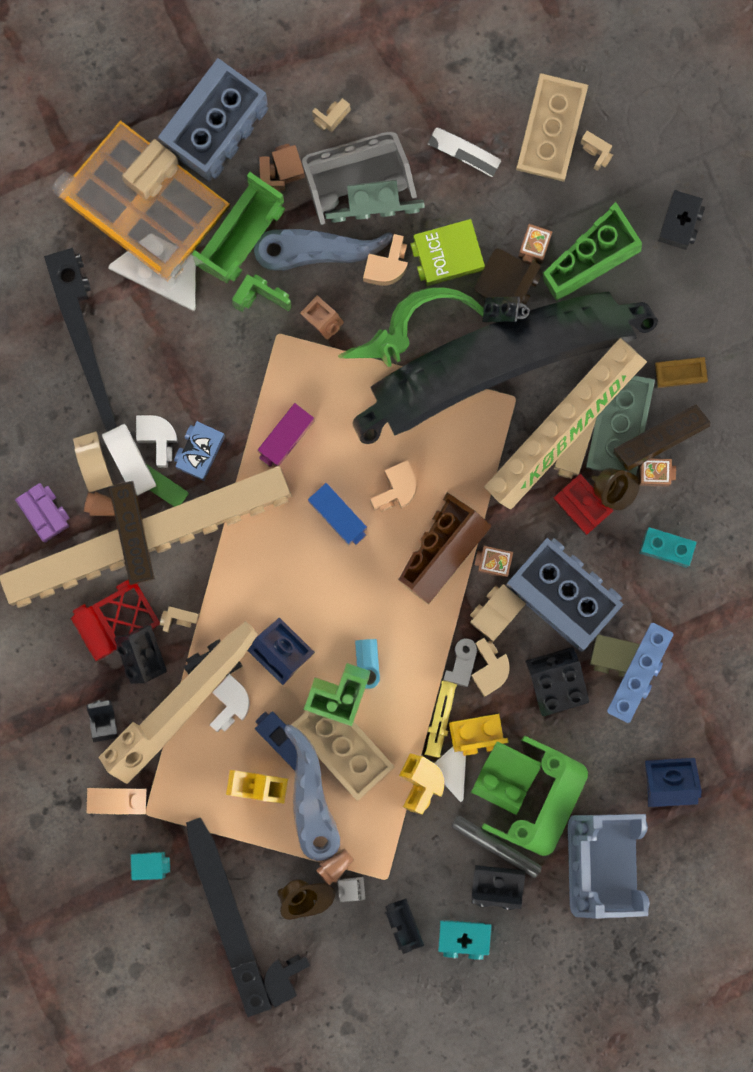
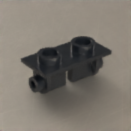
(504, 309)
(401, 917)

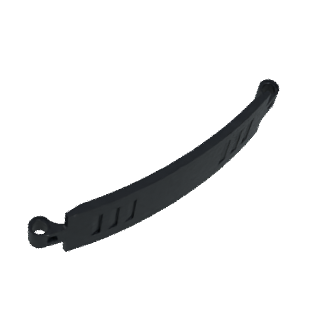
(497, 355)

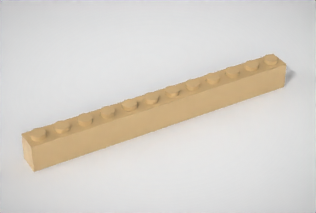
(160, 529)

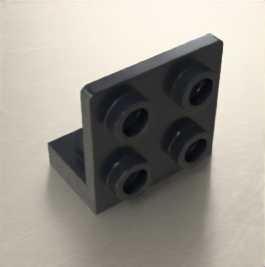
(558, 681)

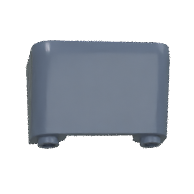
(605, 866)

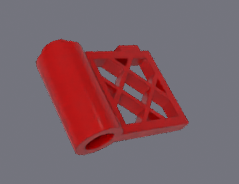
(95, 628)

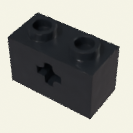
(681, 205)

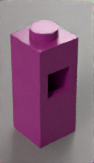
(285, 436)

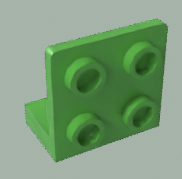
(246, 296)
(506, 777)

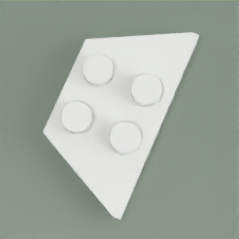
(178, 290)

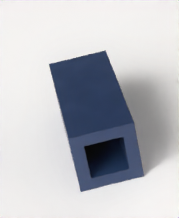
(273, 731)

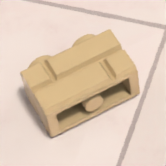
(150, 170)

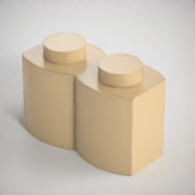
(497, 612)

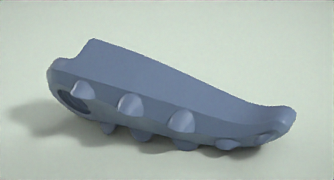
(310, 247)
(309, 803)

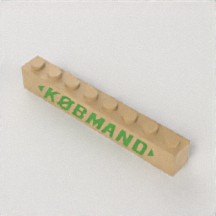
(565, 424)

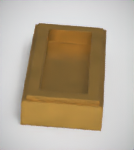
(681, 372)

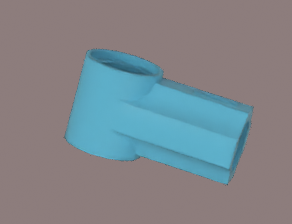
(368, 658)

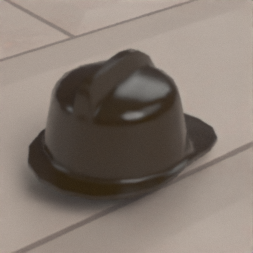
(616, 488)
(304, 900)

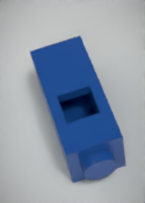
(338, 515)

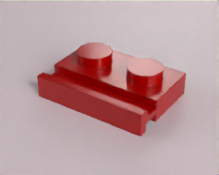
(582, 504)

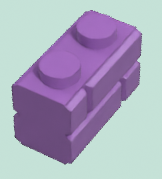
(42, 512)

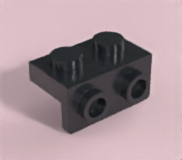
(498, 887)

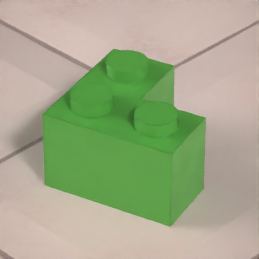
(341, 700)

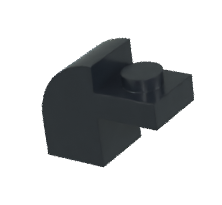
(278, 982)

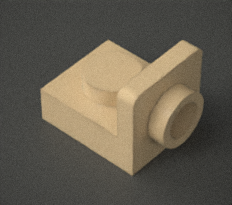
(336, 114)
(594, 146)
(183, 618)

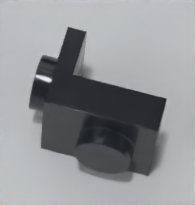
(102, 720)

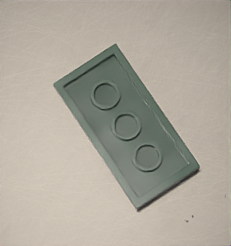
(620, 422)

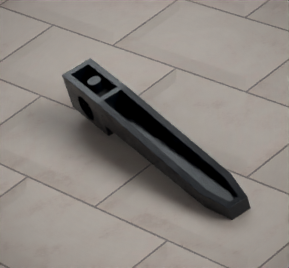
(69, 299)
(228, 919)

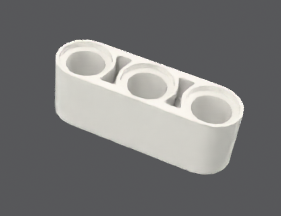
(129, 458)

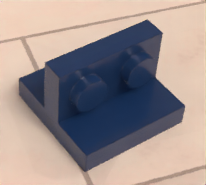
(280, 650)
(672, 782)

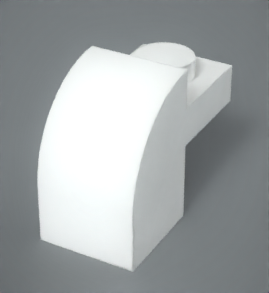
(159, 431)
(235, 699)

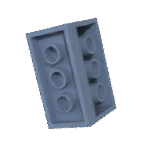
(209, 105)
(559, 611)

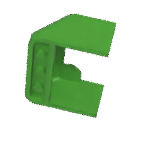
(241, 230)
(557, 808)

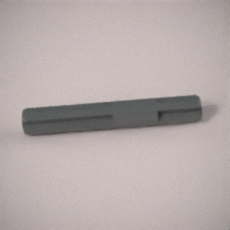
(496, 846)

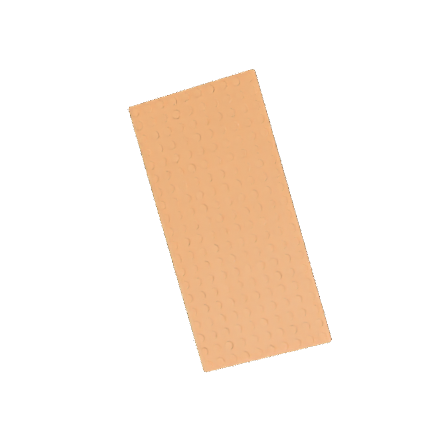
(331, 595)

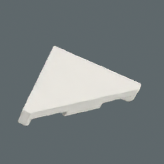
(453, 770)

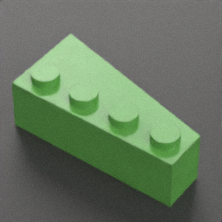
(594, 253)

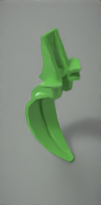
(396, 342)

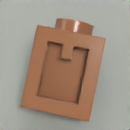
(267, 172)
(322, 317)

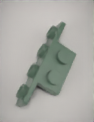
(374, 198)

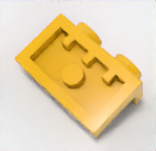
(476, 733)

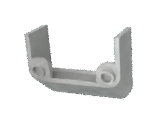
(353, 163)

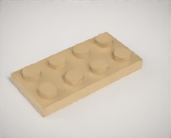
(552, 127)
(345, 752)

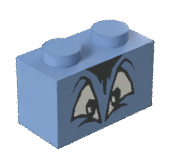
(199, 450)

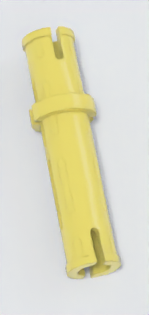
(434, 749)

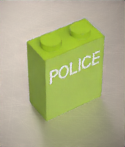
(447, 252)

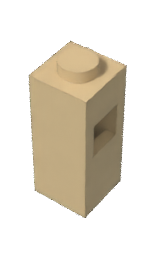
(571, 460)

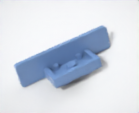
(640, 672)

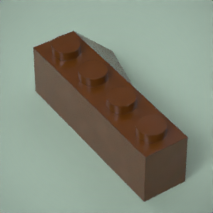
(444, 548)

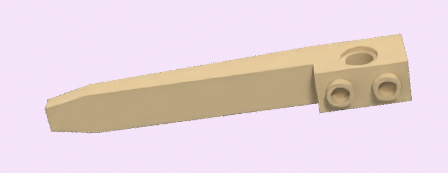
(143, 741)

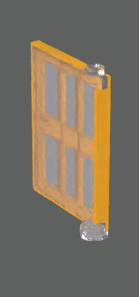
(153, 230)

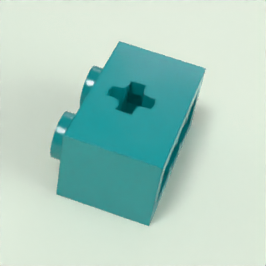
(667, 547)
(149, 865)
(478, 932)

